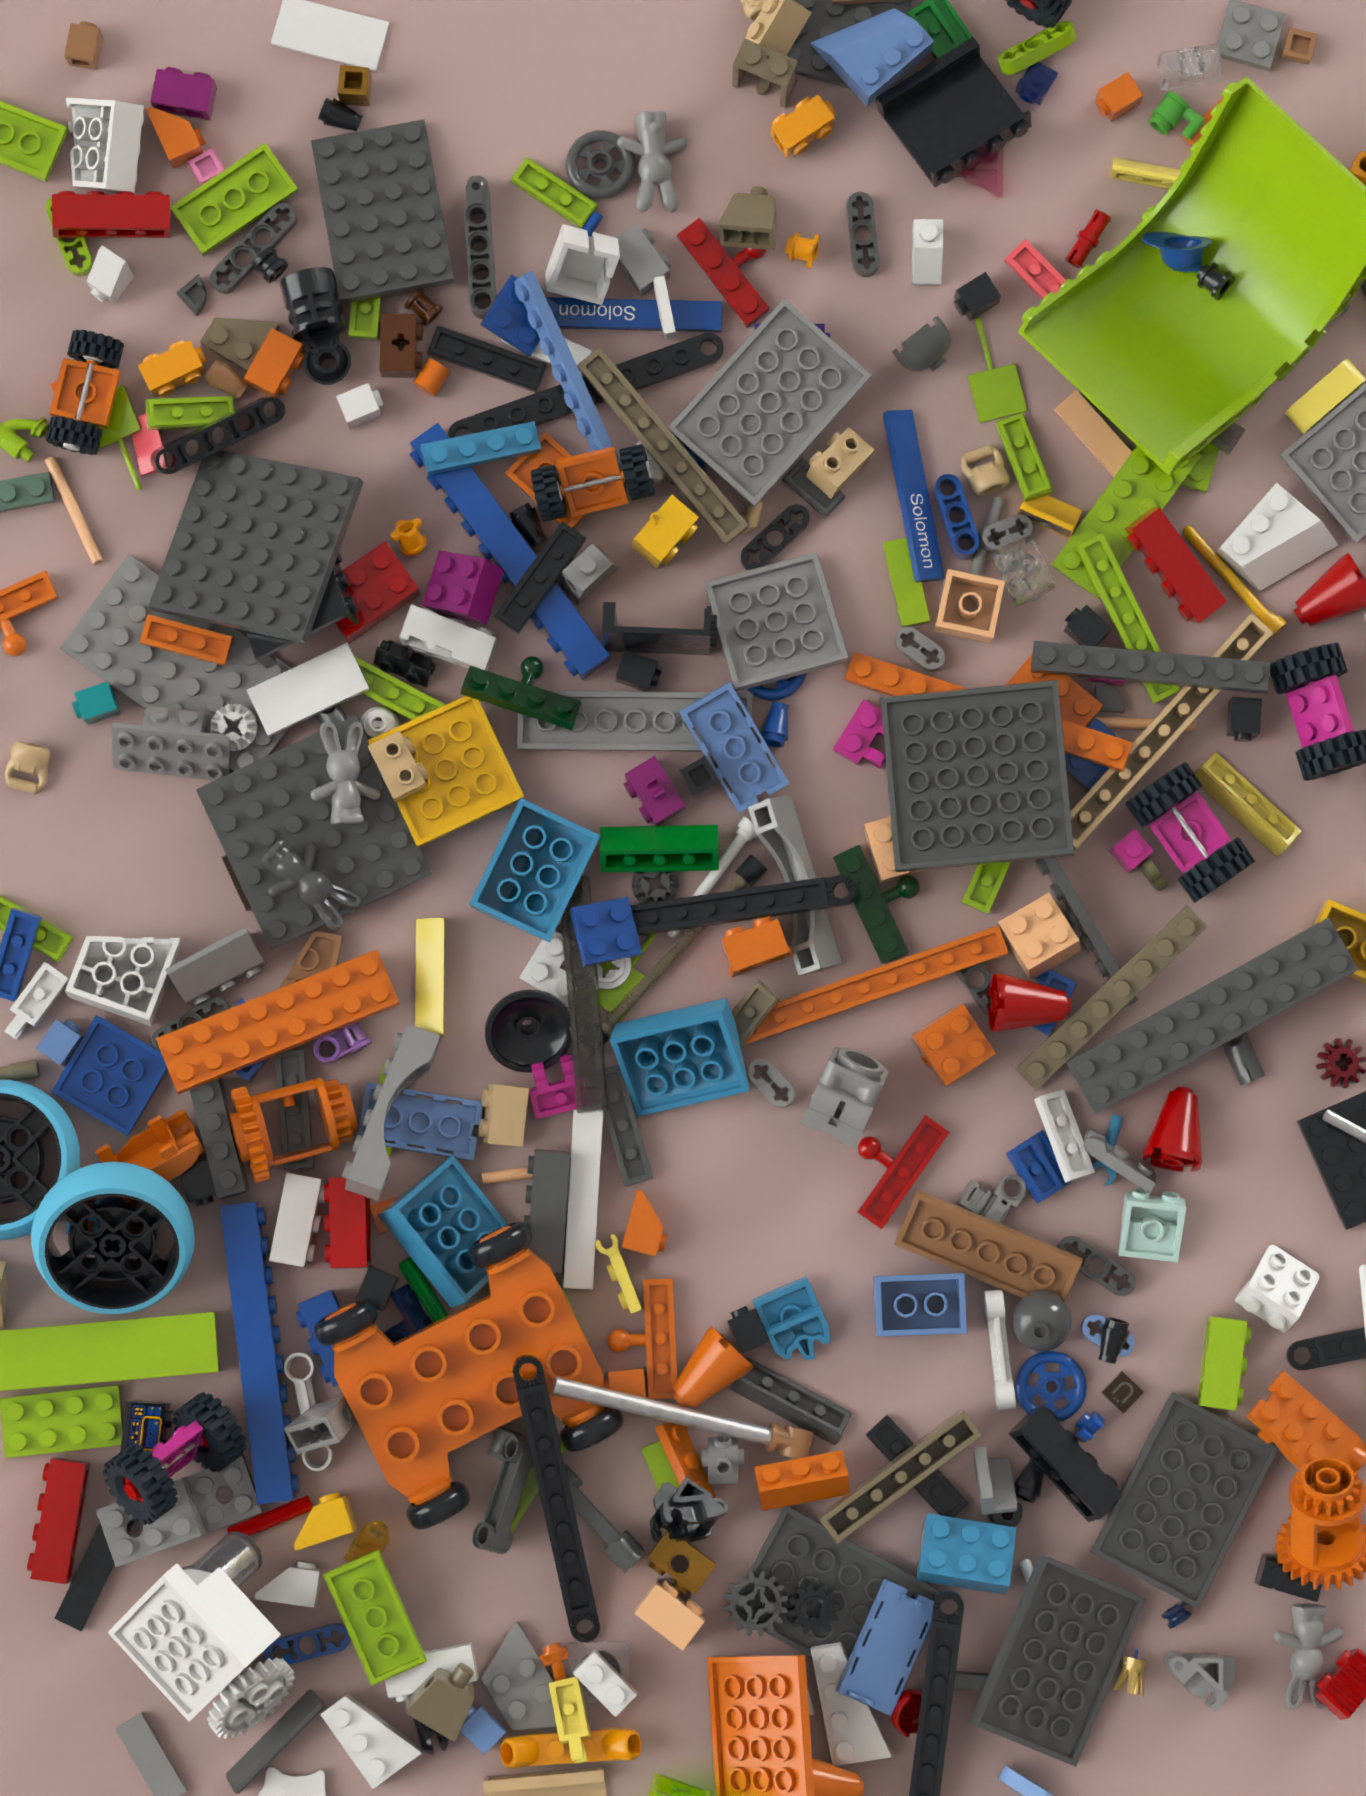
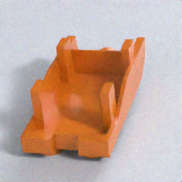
(164, 1148)
(1304, 1426)

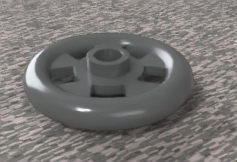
(606, 187)

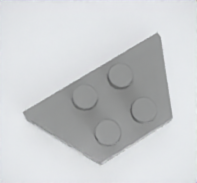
(520, 1683)

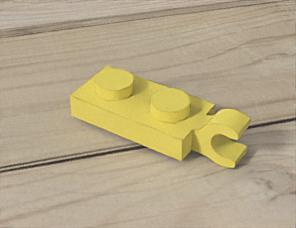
(618, 1272)
(571, 1716)

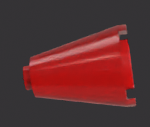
(1334, 594)
(1024, 1003)
(1176, 1133)

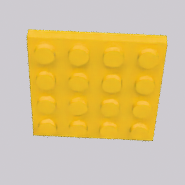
(464, 770)

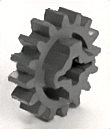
(769, 1605)

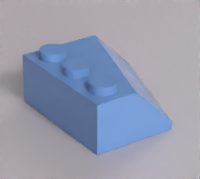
(875, 52)

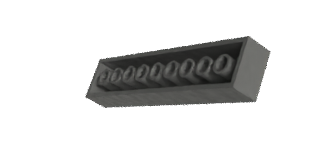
(1212, 1015)

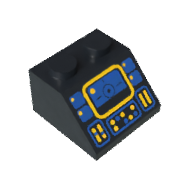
(146, 1423)

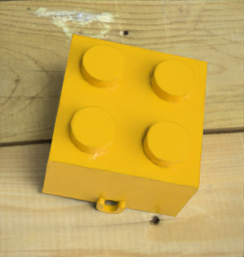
(663, 533)

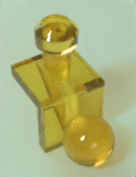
(370, 1538)

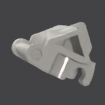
(1203, 1674)

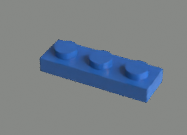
(16, 951)

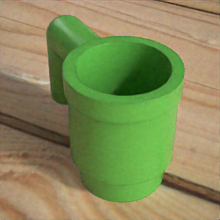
(1171, 111)

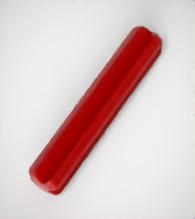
(274, 1516)

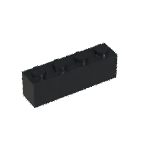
(1066, 1463)

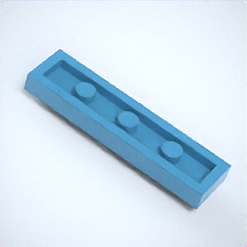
(480, 448)

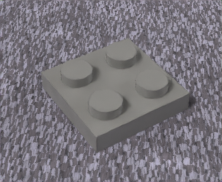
(1250, 34)

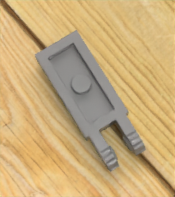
(1119, 1160)

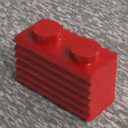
(1345, 1686)

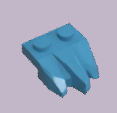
(792, 1319)

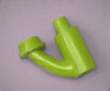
(15, 444)

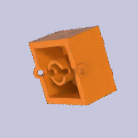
(754, 946)
(952, 1044)

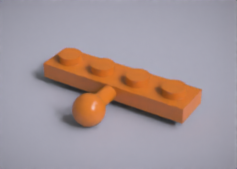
(21, 599)
(658, 1338)

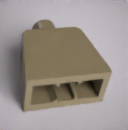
(749, 220)
(443, 1701)

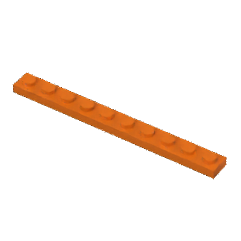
(899, 681)
(882, 982)

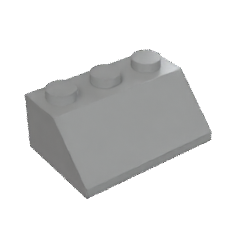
(217, 967)

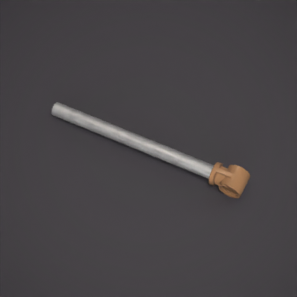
(789, 1441)

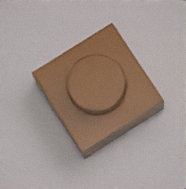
(1299, 46)

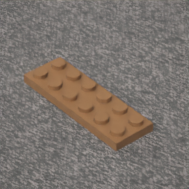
(985, 1248)

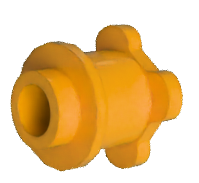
(803, 248)
(409, 536)

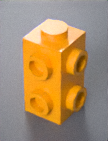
(809, 121)
(172, 368)

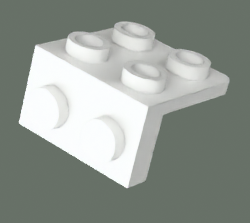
(1278, 1289)

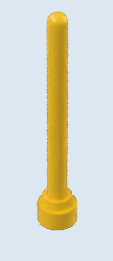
(1273, 622)

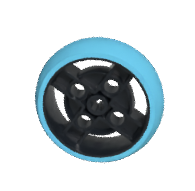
(40, 1118)
(111, 1279)

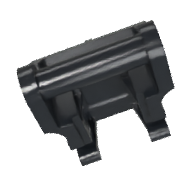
(685, 1512)

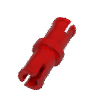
(1088, 238)

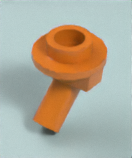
(553, 1656)

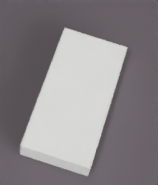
(664, 308)

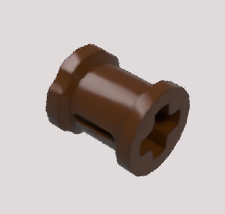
(432, 309)

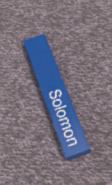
(637, 315)
(913, 495)

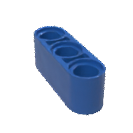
(953, 530)

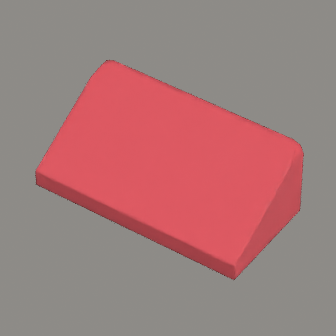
(145, 443)

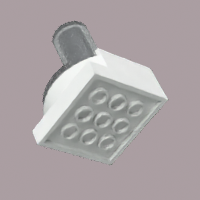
(198, 1626)

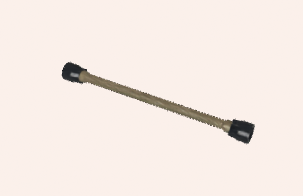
(747, 874)

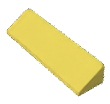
(1143, 173)
(1247, 804)
(430, 975)

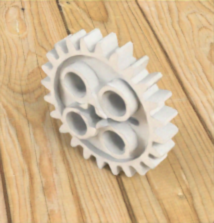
(251, 1698)

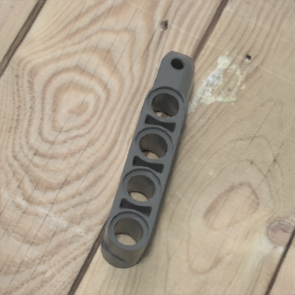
(479, 202)

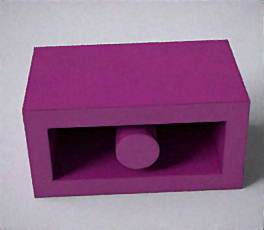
(184, 93)

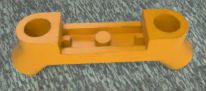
(545, 1748)

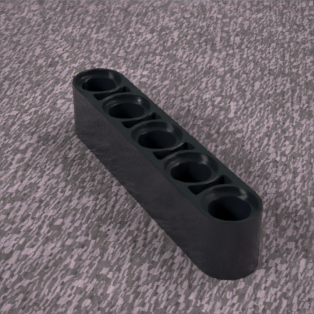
(231, 431)

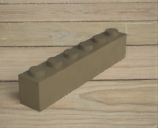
(899, 1476)

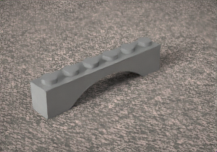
(780, 830)
(371, 1163)

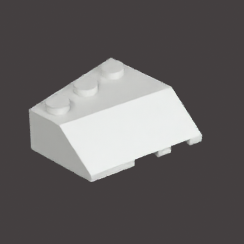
(105, 143)
(1275, 540)
(123, 975)

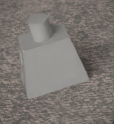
(586, 573)
(333, 1422)

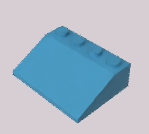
(534, 870)
(680, 1057)
(438, 1225)

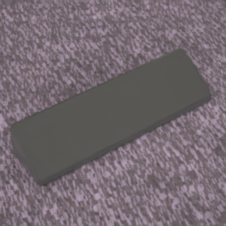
(793, 1402)
(274, 1741)

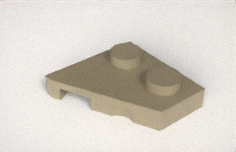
(237, 339)

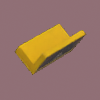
(1052, 514)

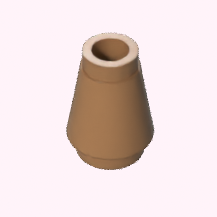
(226, 379)

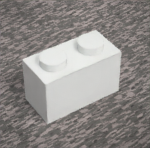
(605, 1682)

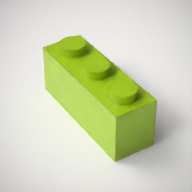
(1223, 1363)

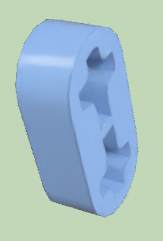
(1096, 1338)
(1021, 1783)

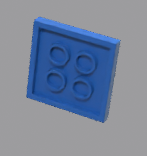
(111, 1075)

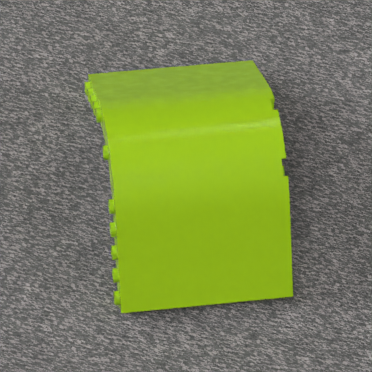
(1168, 354)

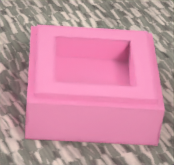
(205, 166)

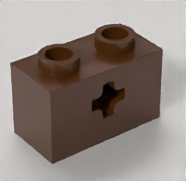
(396, 329)

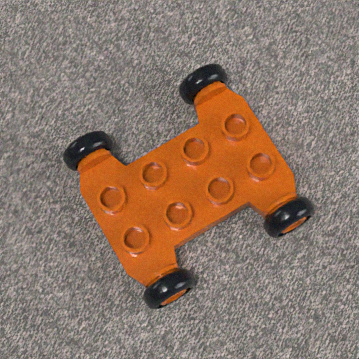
(457, 1374)

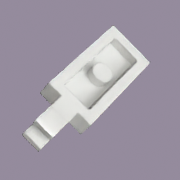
(36, 999)

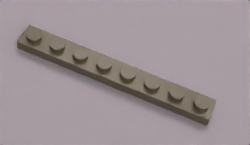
(662, 446)
(1111, 997)

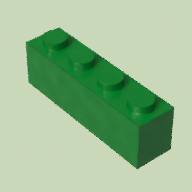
(659, 848)

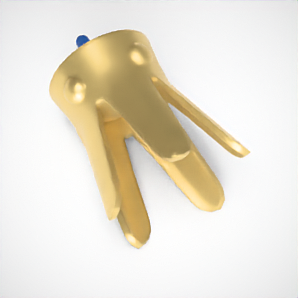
(1135, 1669)

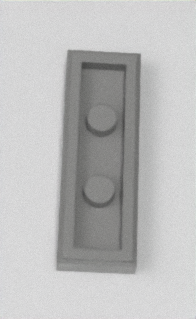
(151, 1757)

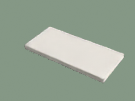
(330, 33)
(307, 689)

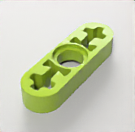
(1037, 47)
(69, 257)

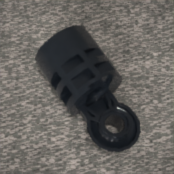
(316, 319)

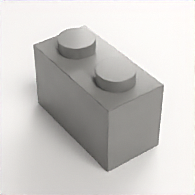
(640, 259)

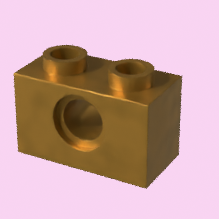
(697, 1571)

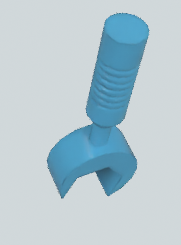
(1112, 1136)

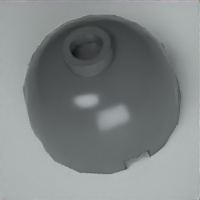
(925, 347)
(1041, 1320)

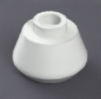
(388, 721)

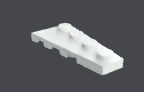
(849, 1724)

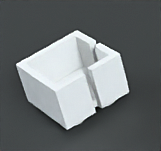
(578, 264)

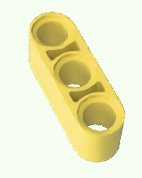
(1325, 396)

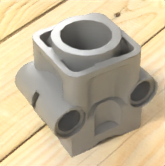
(845, 1095)

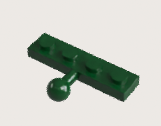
(522, 696)
(873, 903)

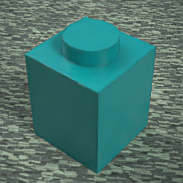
(96, 703)

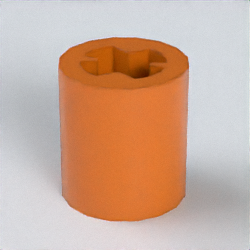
(431, 377)

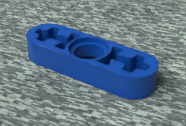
(327, 1632)

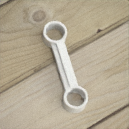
(1003, 1381)
(306, 1399)

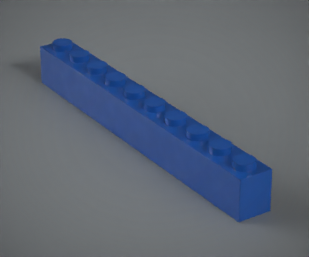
(512, 553)
(258, 1352)

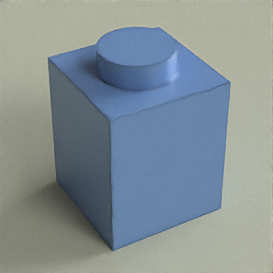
(61, 1041)
(482, 1728)

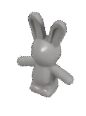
(654, 165)
(344, 769)
(1307, 1659)

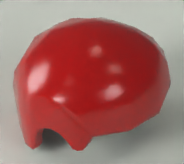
(906, 1712)

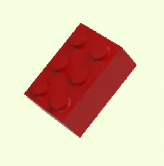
(379, 588)
(348, 1226)

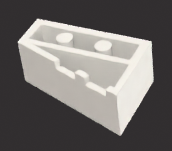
(447, 639)
(369, 1740)

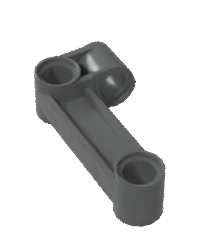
(514, 1451)
(621, 1548)

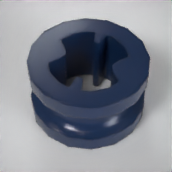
(1176, 1614)

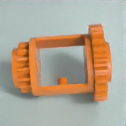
(251, 1132)
(1325, 1530)

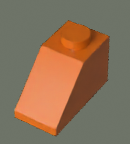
(176, 136)
(644, 1228)

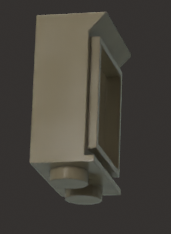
(768, 66)

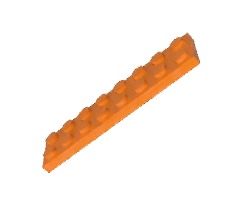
(277, 1021)

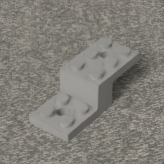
(193, 1515)

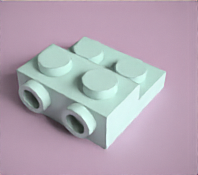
(1152, 1225)

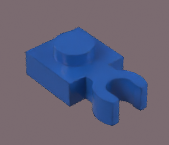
(1088, 1426)

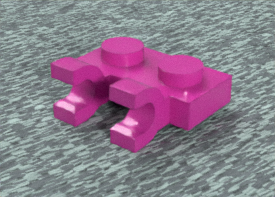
(859, 734)
(554, 1096)

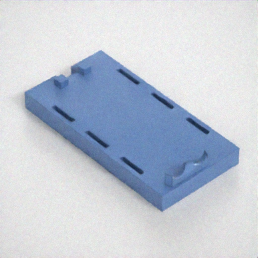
(734, 746)
(428, 1123)
(889, 1648)

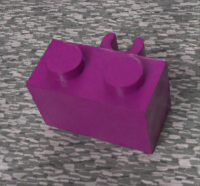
(655, 792)

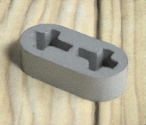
(1003, 526)
(914, 654)
(776, 1078)

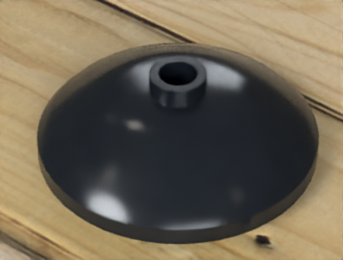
(522, 1045)

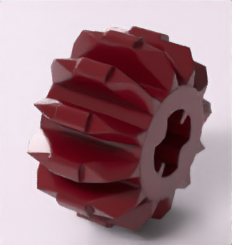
(1334, 1055)

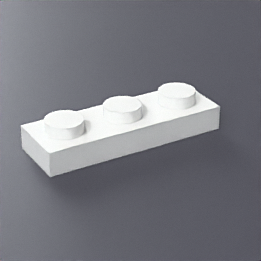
(1064, 1136)

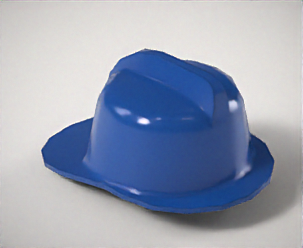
(1179, 251)

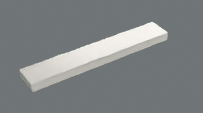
(583, 1200)

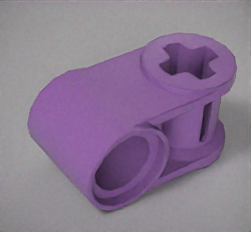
(343, 1042)

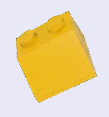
(327, 1521)

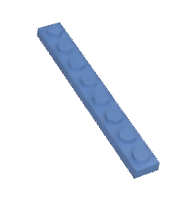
(563, 365)

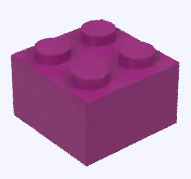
(463, 587)

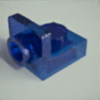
(1036, 83)

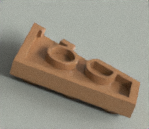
(317, 955)

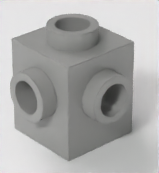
(723, 1459)

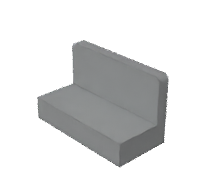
(994, 1483)

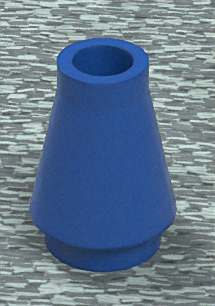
(776, 725)

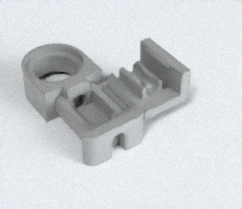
(989, 1206)

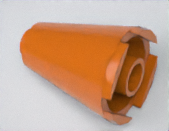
(710, 1370)
(835, 1781)

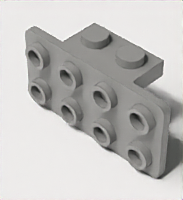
(171, 745)

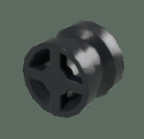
(270, 264)

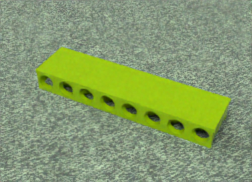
(108, 1351)

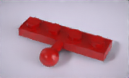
(725, 271)
(901, 1171)

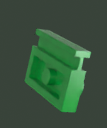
(941, 24)

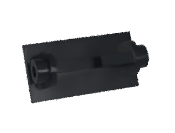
(392, 658)

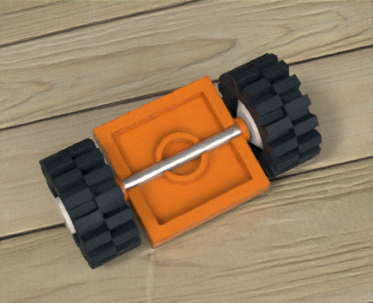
(85, 392)
(592, 482)

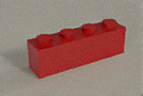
(111, 215)
(1175, 565)
(59, 1521)

